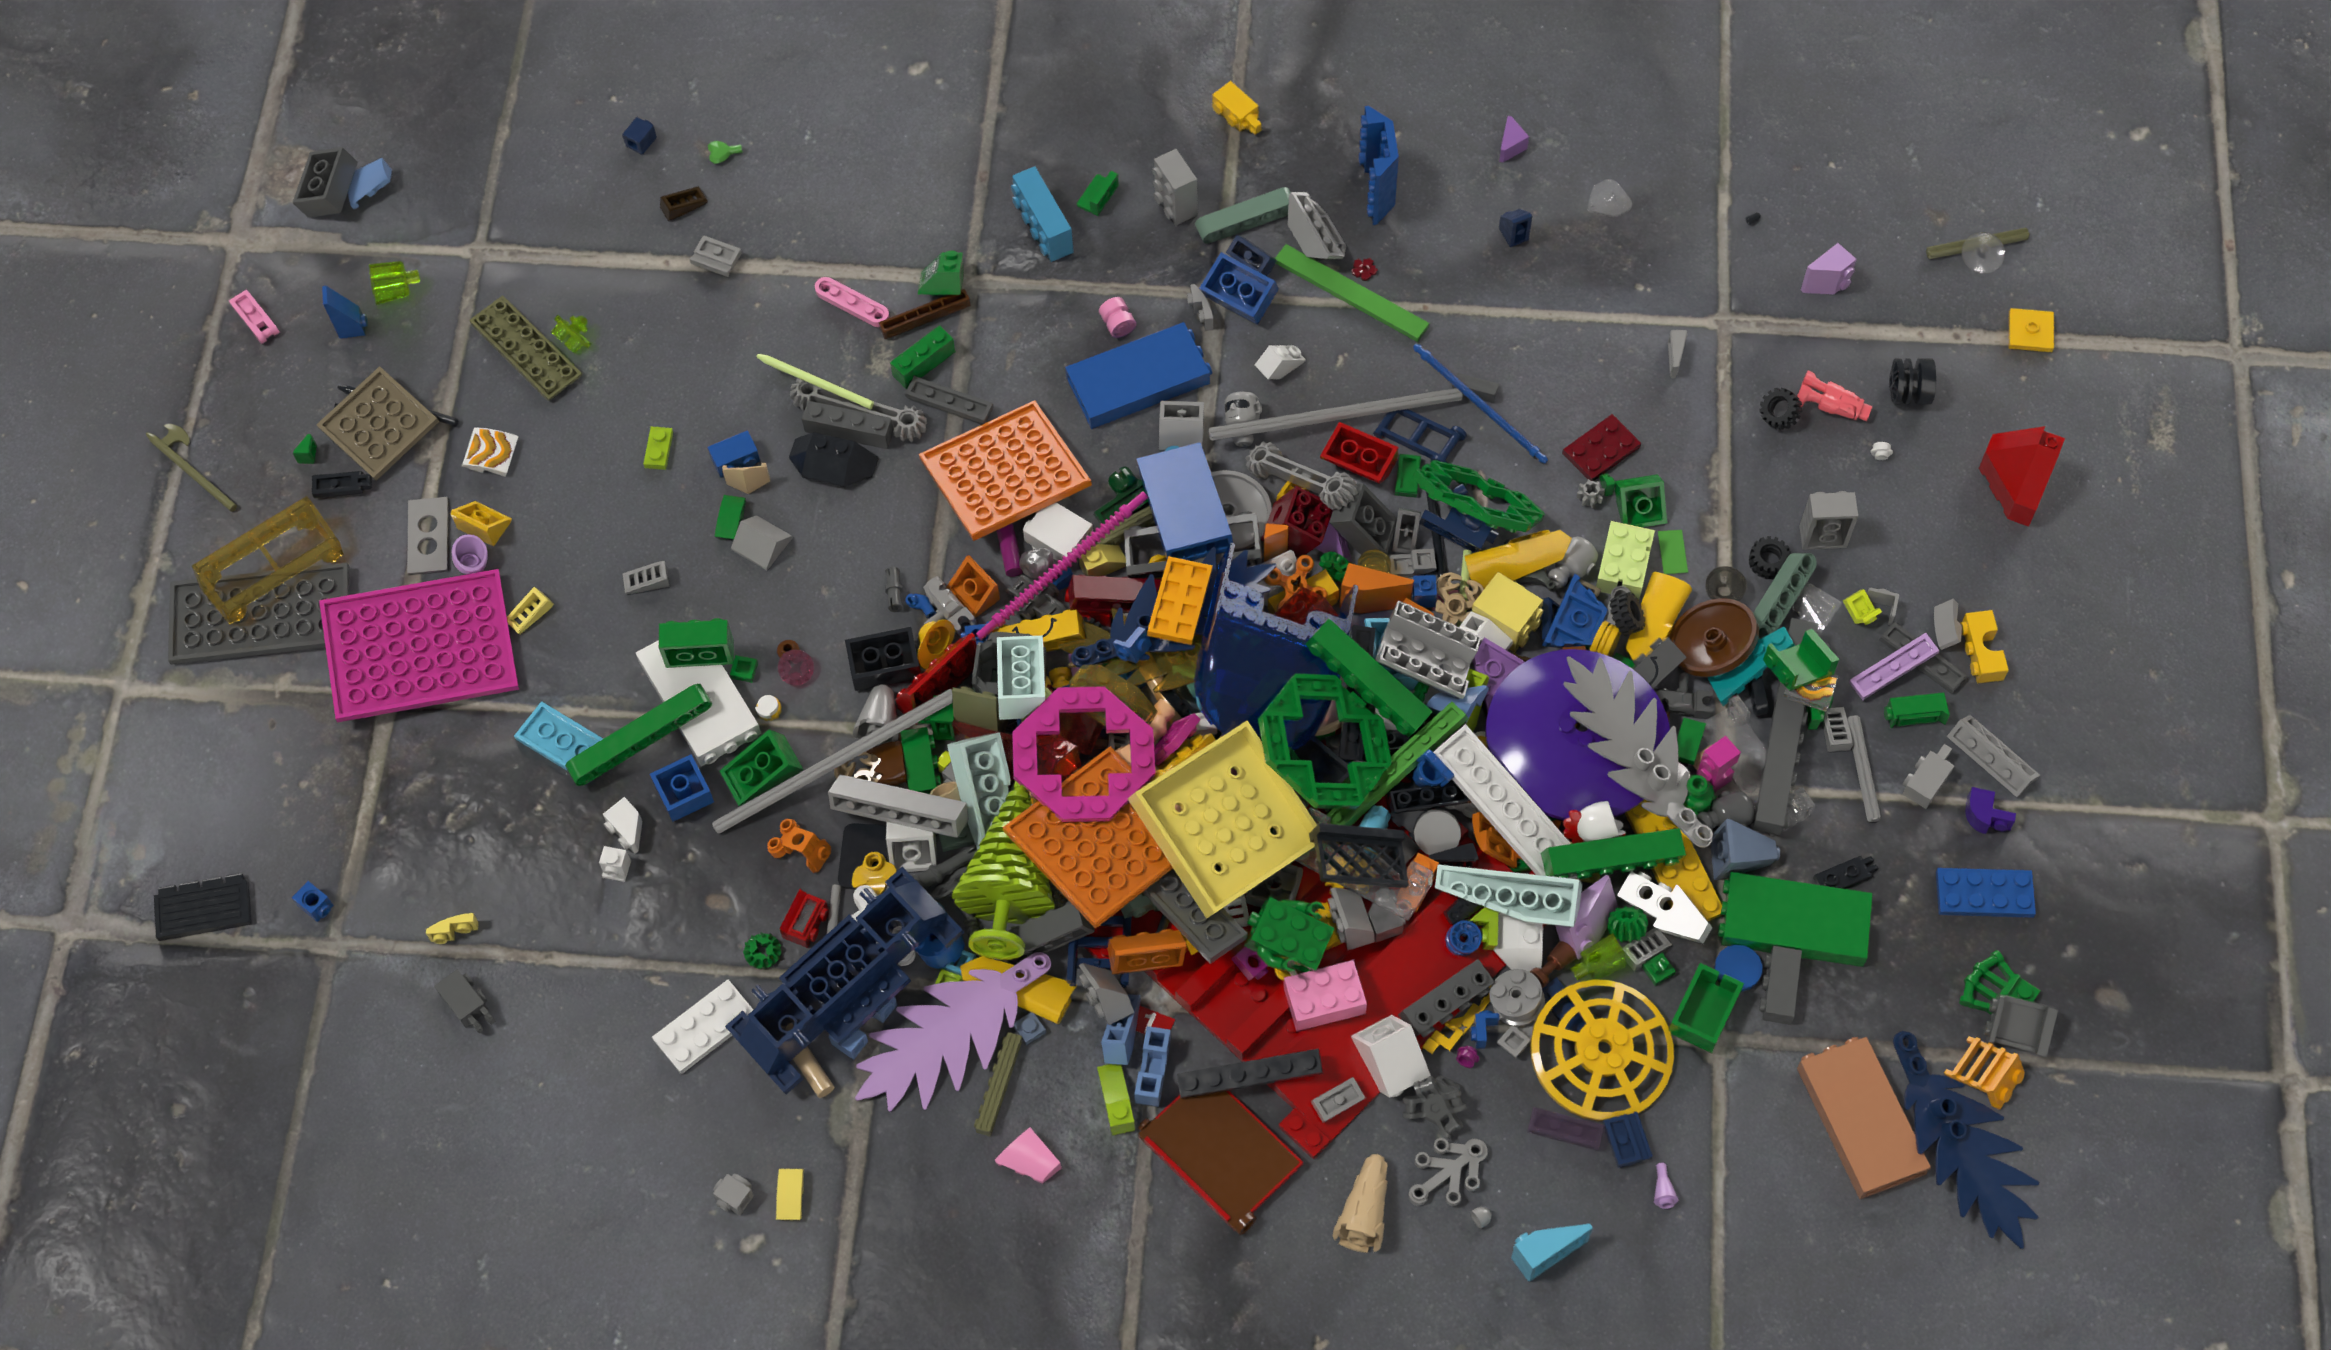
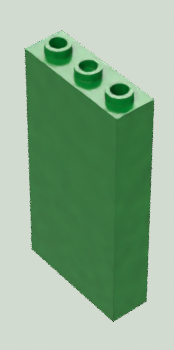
(1801, 916)

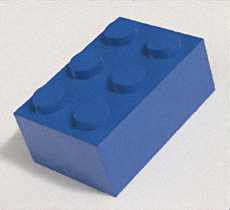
(1239, 288)

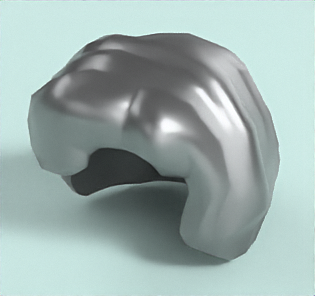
(1036, 562)

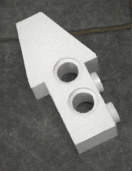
(1681, 920)

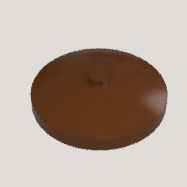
(1715, 636)

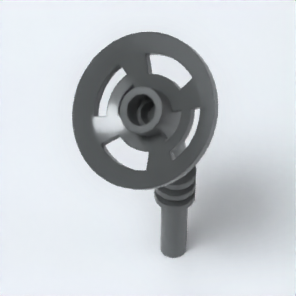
(946, 888)

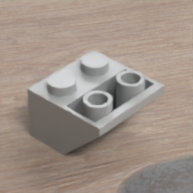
(1180, 424)
(1351, 918)
(1105, 993)

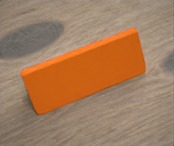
(1275, 540)

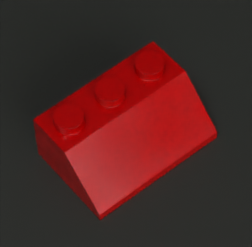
(1360, 453)

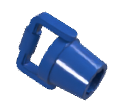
(1431, 771)

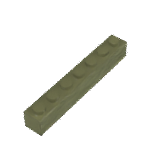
(1142, 518)
(998, 1084)

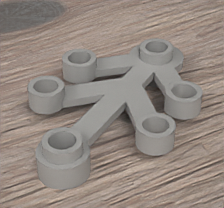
(1450, 1168)

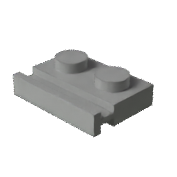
(715, 256)

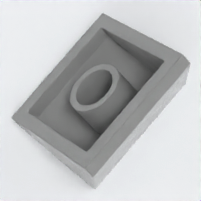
(760, 541)

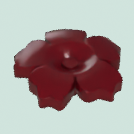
(1364, 269)

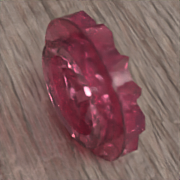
(806, 668)

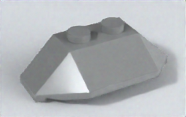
(1313, 228)

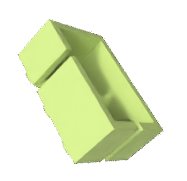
(1625, 558)

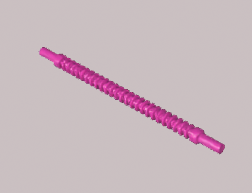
(998, 619)

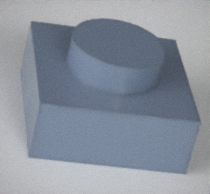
(1029, 1028)

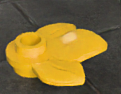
(873, 876)

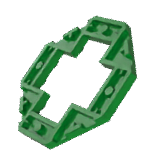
(1520, 515)
(1300, 772)

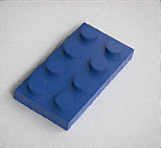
(1985, 892)

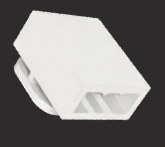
(1056, 530)

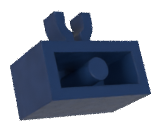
(1251, 255)

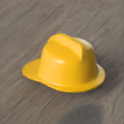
(933, 641)

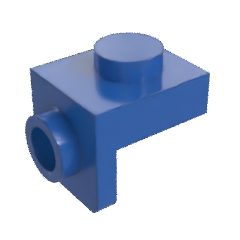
(1134, 647)
(1478, 1031)

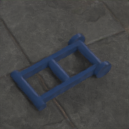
(1455, 434)

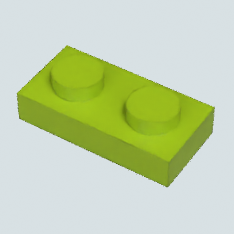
(658, 448)

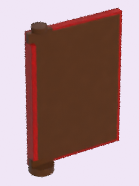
(1221, 1154)

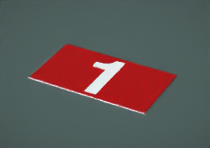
(1152, 1019)

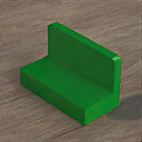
(1098, 193)

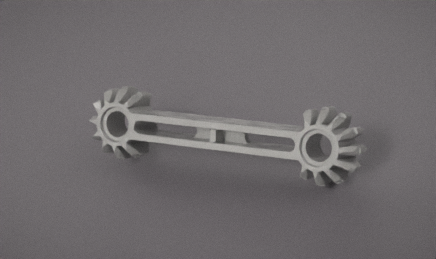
(898, 416)
(1333, 491)

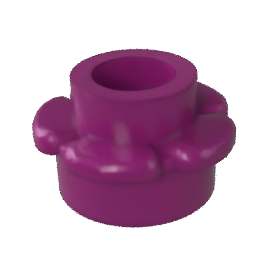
(1467, 1056)

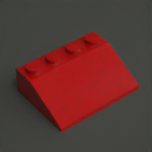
(941, 674)

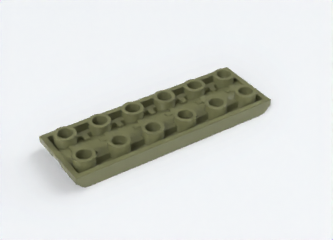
(525, 348)

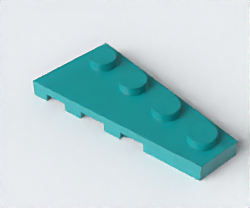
(1734, 681)

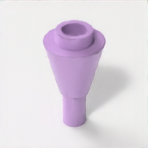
(1664, 1194)

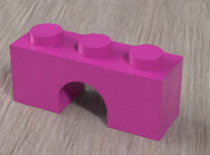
(1717, 763)

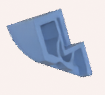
(368, 181)
(1473, 697)

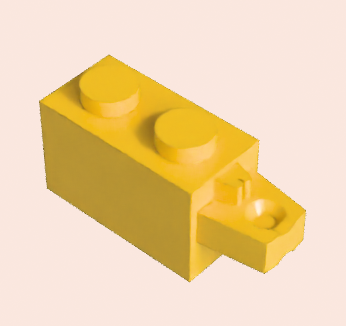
(1236, 108)

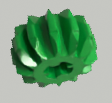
(1627, 924)

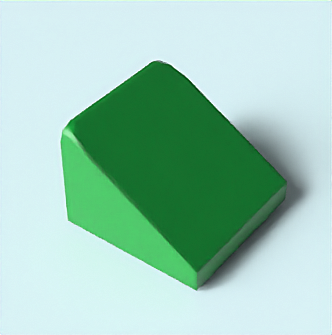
(306, 450)

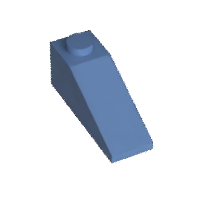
(1120, 1036)

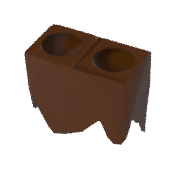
(892, 764)

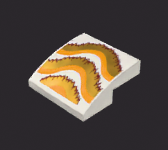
(490, 451)

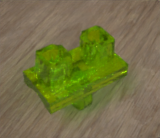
(564, 328)

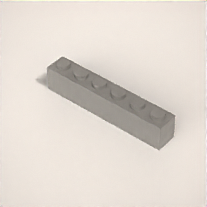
(898, 805)

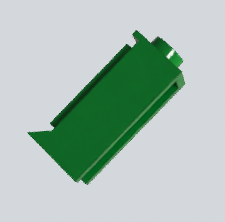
(1917, 709)

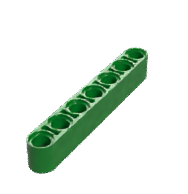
(638, 734)

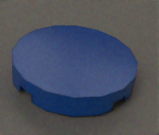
(1739, 964)

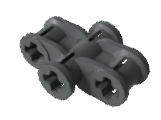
(1041, 605)

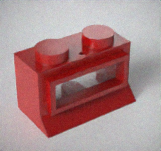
(804, 919)

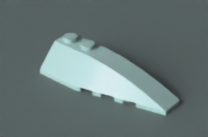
(980, 779)
(1515, 894)

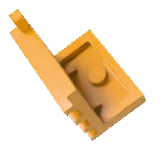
(2000, 1076)

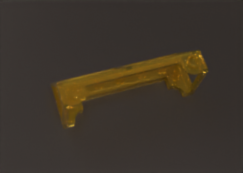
(302, 516)

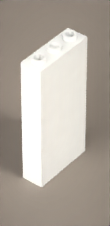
(723, 725)

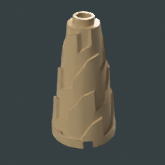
(1363, 1212)

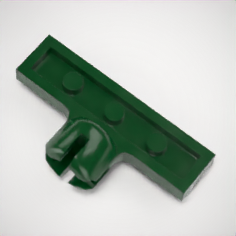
(1126, 489)

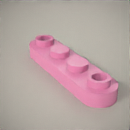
(851, 301)

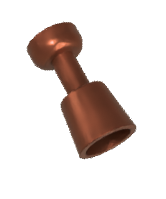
(1557, 959)

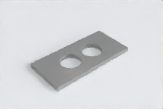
(438, 560)

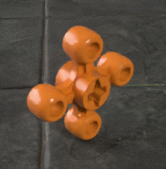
(1287, 582)

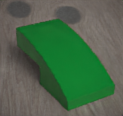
(729, 516)

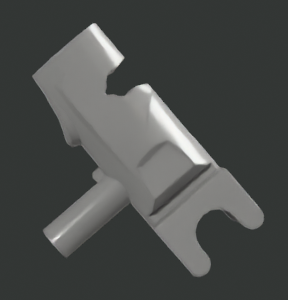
(947, 605)

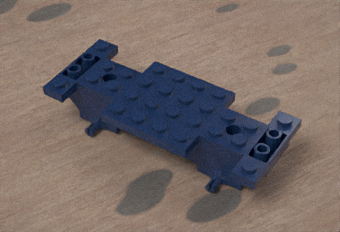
(842, 977)

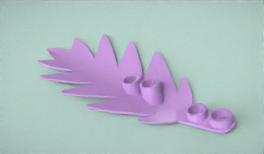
(946, 1031)

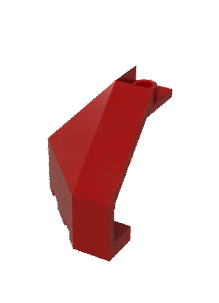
(2020, 468)

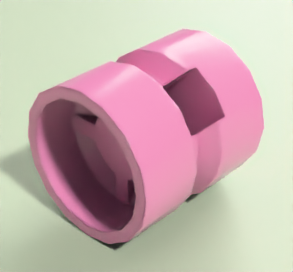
(1116, 316)

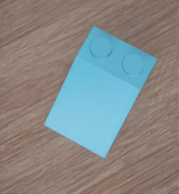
(1546, 1247)

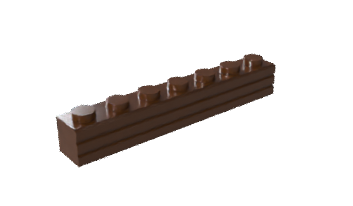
(924, 314)

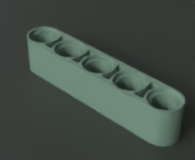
(1243, 216)
(1784, 592)

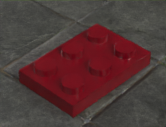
(1601, 448)

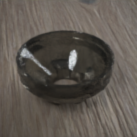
(1726, 577)

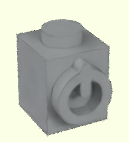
(733, 1193)

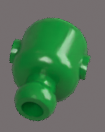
(1699, 794)

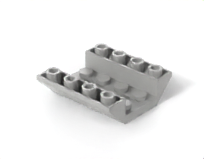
(1428, 649)

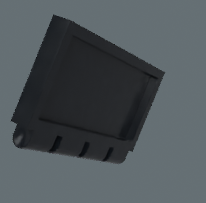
(202, 908)

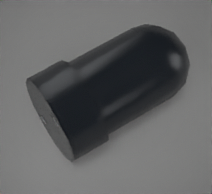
(1752, 218)

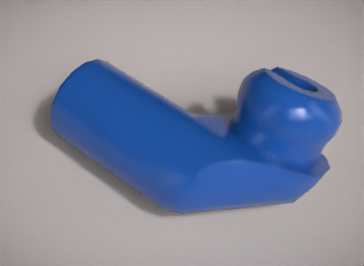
(920, 602)

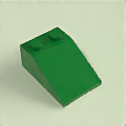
(761, 767)

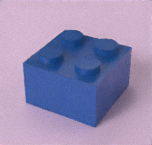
(682, 788)

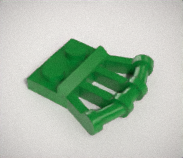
(2015, 986)

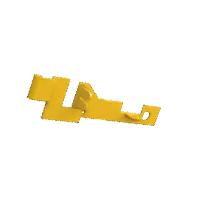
(1467, 1020)

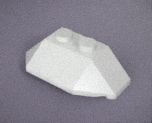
(1519, 943)

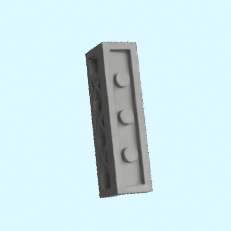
(1993, 755)

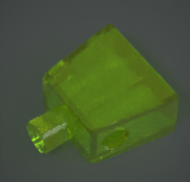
(391, 281)
(1607, 954)

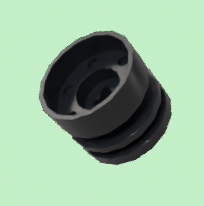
(1919, 381)

